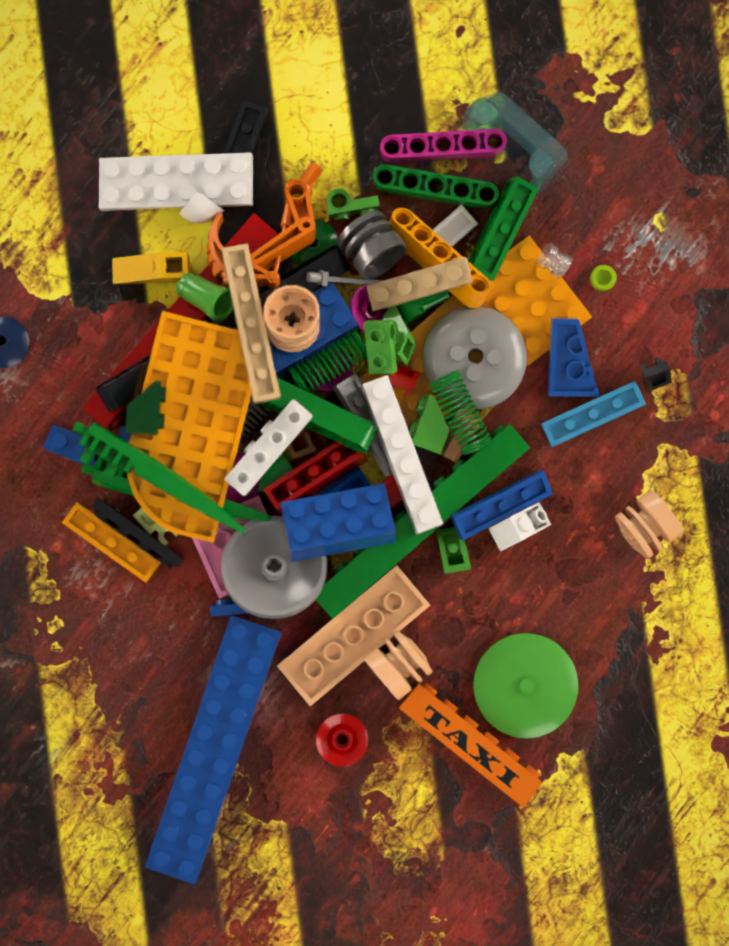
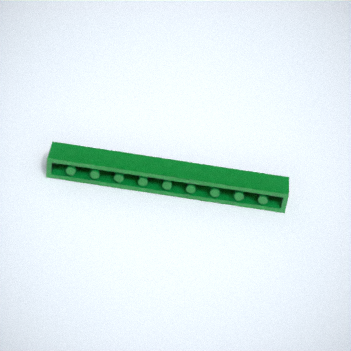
(449, 497)

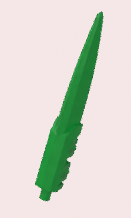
(127, 457)
(121, 483)

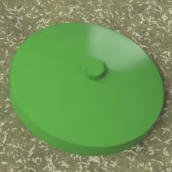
(525, 685)

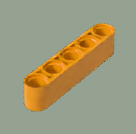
(430, 250)

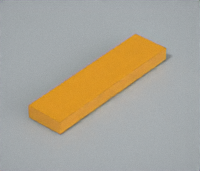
(111, 542)

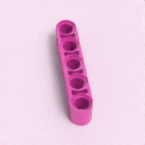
(453, 138)

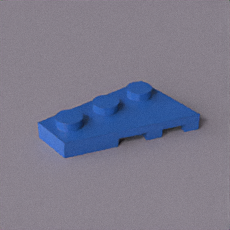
(568, 361)

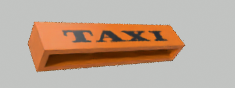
(471, 745)

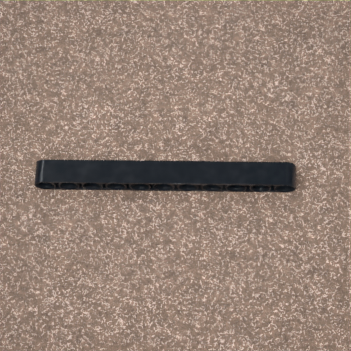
(129, 383)

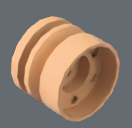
(292, 304)
(646, 526)
(398, 664)

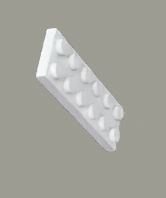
(174, 179)

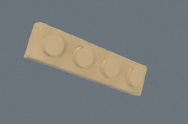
(419, 284)

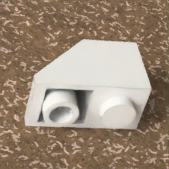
(519, 526)

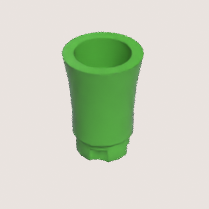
(206, 296)

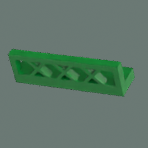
(502, 226)

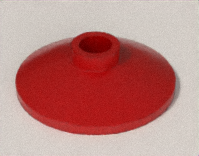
(337, 753)

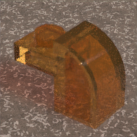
(302, 446)

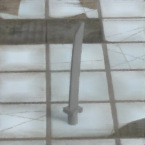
(322, 279)

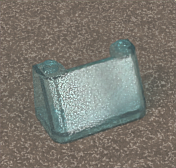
(498, 109)

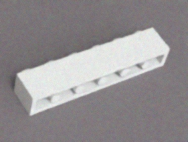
(401, 455)

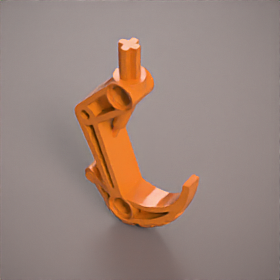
(287, 243)

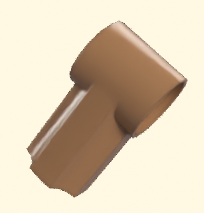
(451, 449)

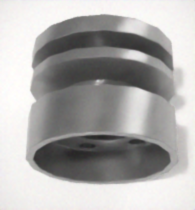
(372, 244)

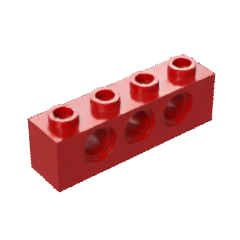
(314, 474)

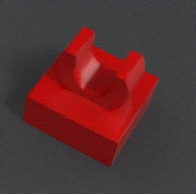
(404, 378)

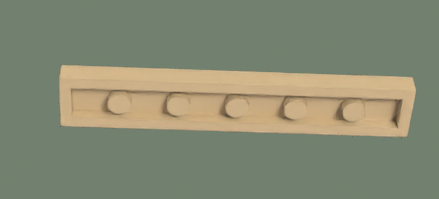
(250, 323)

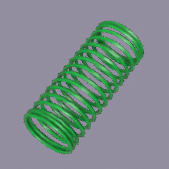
(358, 343)
(445, 381)

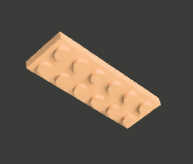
(353, 635)

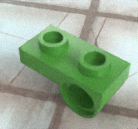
(352, 207)
(380, 345)

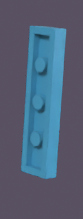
(593, 414)

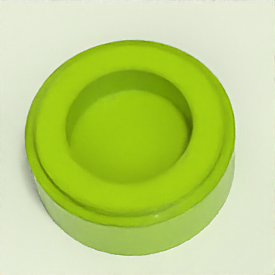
(603, 278)

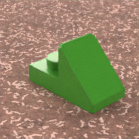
(452, 551)

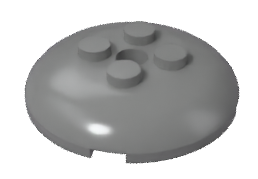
(486, 332)

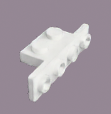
(263, 453)

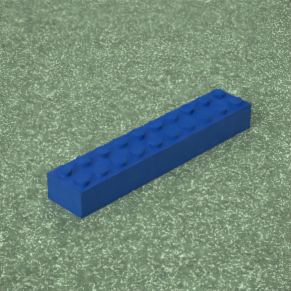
(213, 749)

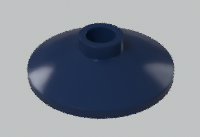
(16, 342)

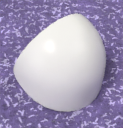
(200, 209)

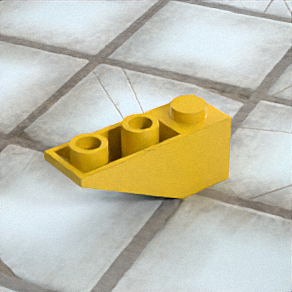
(151, 268)

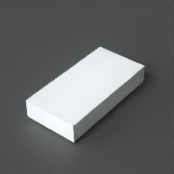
(456, 226)

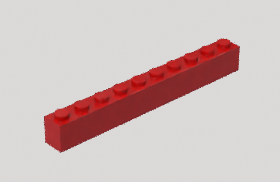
(255, 234)

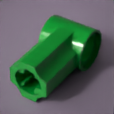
(417, 308)

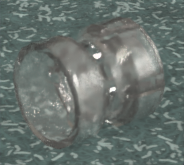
(554, 260)

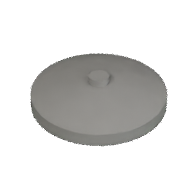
(261, 573)

